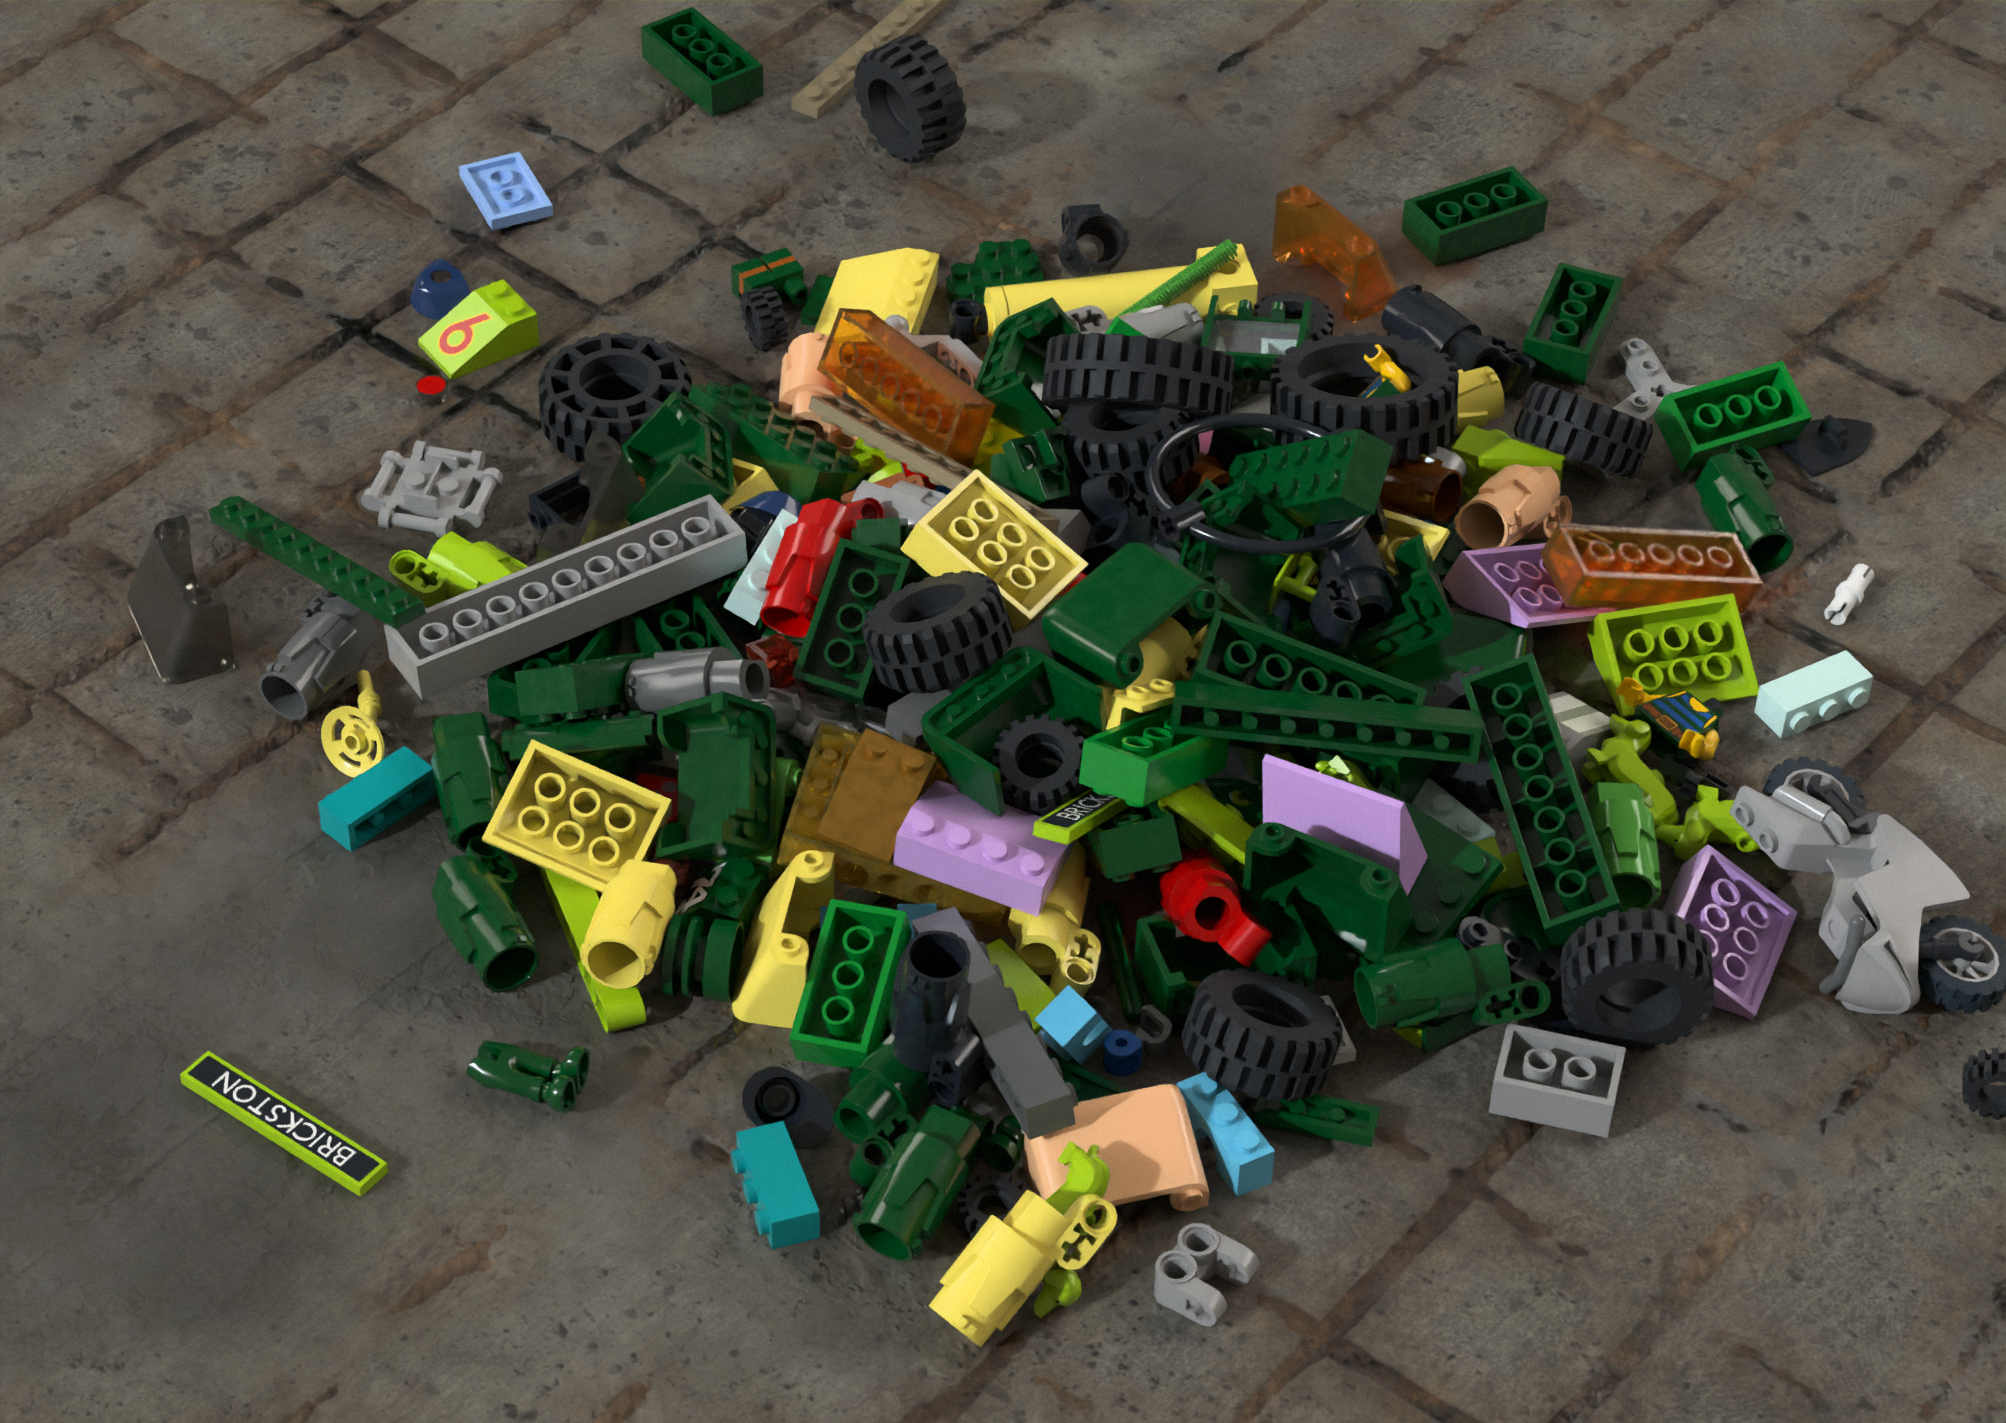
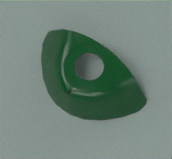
(1243, 774)

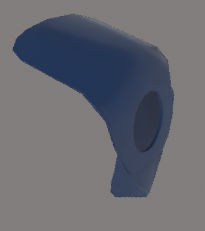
(434, 298)
(773, 503)

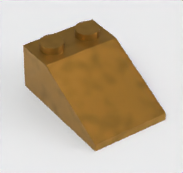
(875, 796)

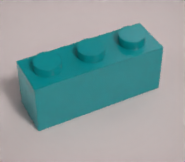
(377, 798)
(776, 1185)

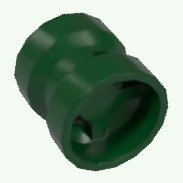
(1004, 1146)

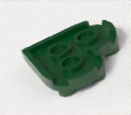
(994, 266)

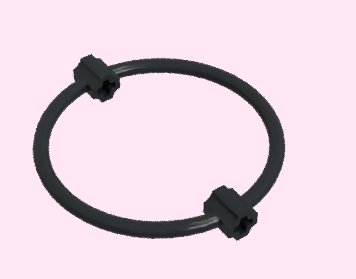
(1189, 517)

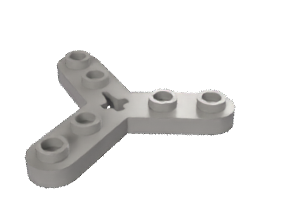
(1646, 377)

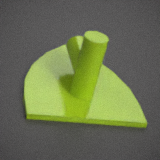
(1297, 586)

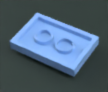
(506, 191)

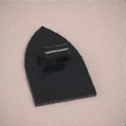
(1828, 444)

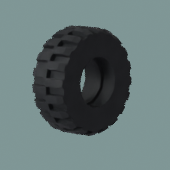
(607, 367)

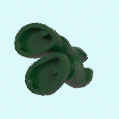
(531, 1074)

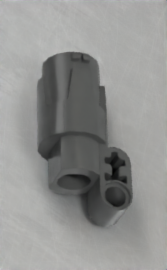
(318, 656)
(700, 672)

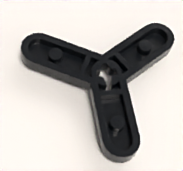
(1523, 963)

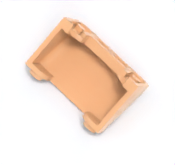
(1141, 1139)

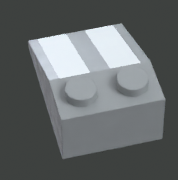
(1580, 726)

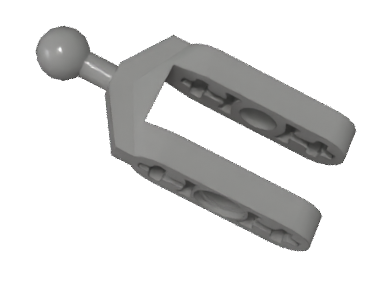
(950, 352)

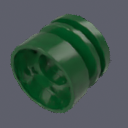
(696, 957)

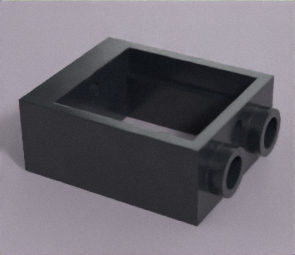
(556, 499)

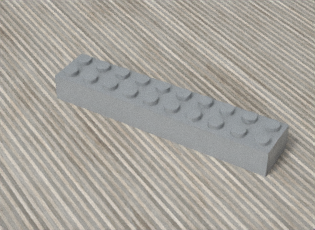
(567, 596)

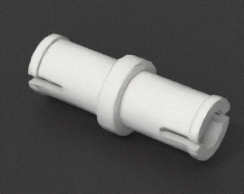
(1849, 594)

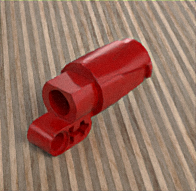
(805, 560)
(1207, 906)

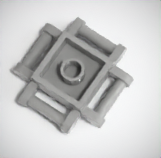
(432, 489)

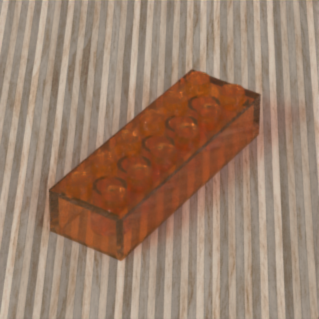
(905, 385)
(1647, 566)

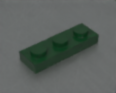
(1322, 1117)

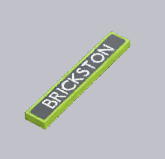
(1078, 817)
(284, 1123)

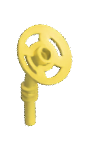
(355, 737)

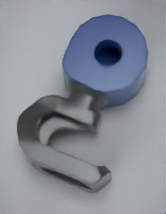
(1124, 1049)

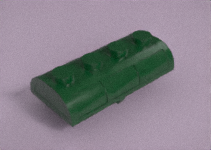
(595, 735)

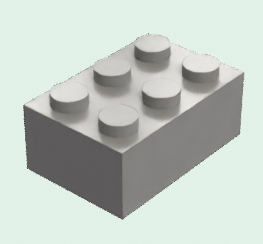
(1557, 1080)

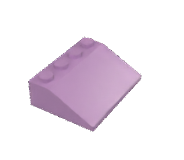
(1512, 587)
(1343, 816)
(978, 851)
(1739, 920)

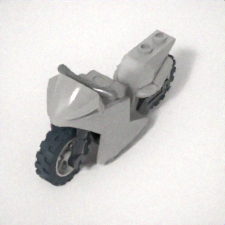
(1877, 895)

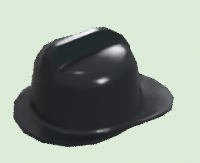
(754, 524)
(782, 1095)

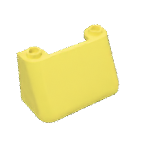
(777, 946)

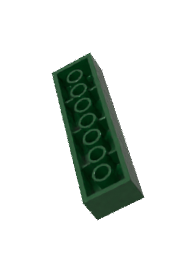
(1542, 798)

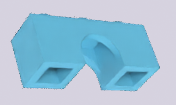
(1072, 1026)
(1241, 1150)

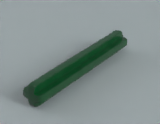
(1120, 960)

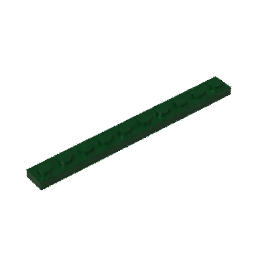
(317, 562)

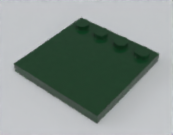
(1439, 899)

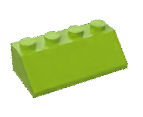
(1210, 825)

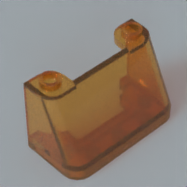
(1317, 232)

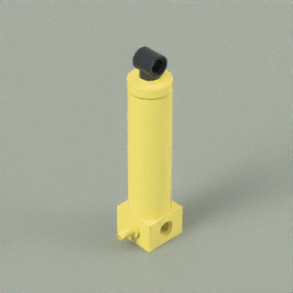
(1108, 292)

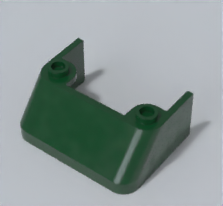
(971, 718)

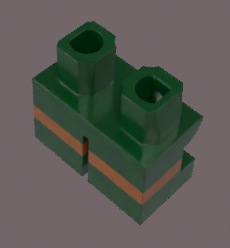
(773, 269)

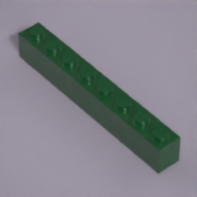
(1326, 722)

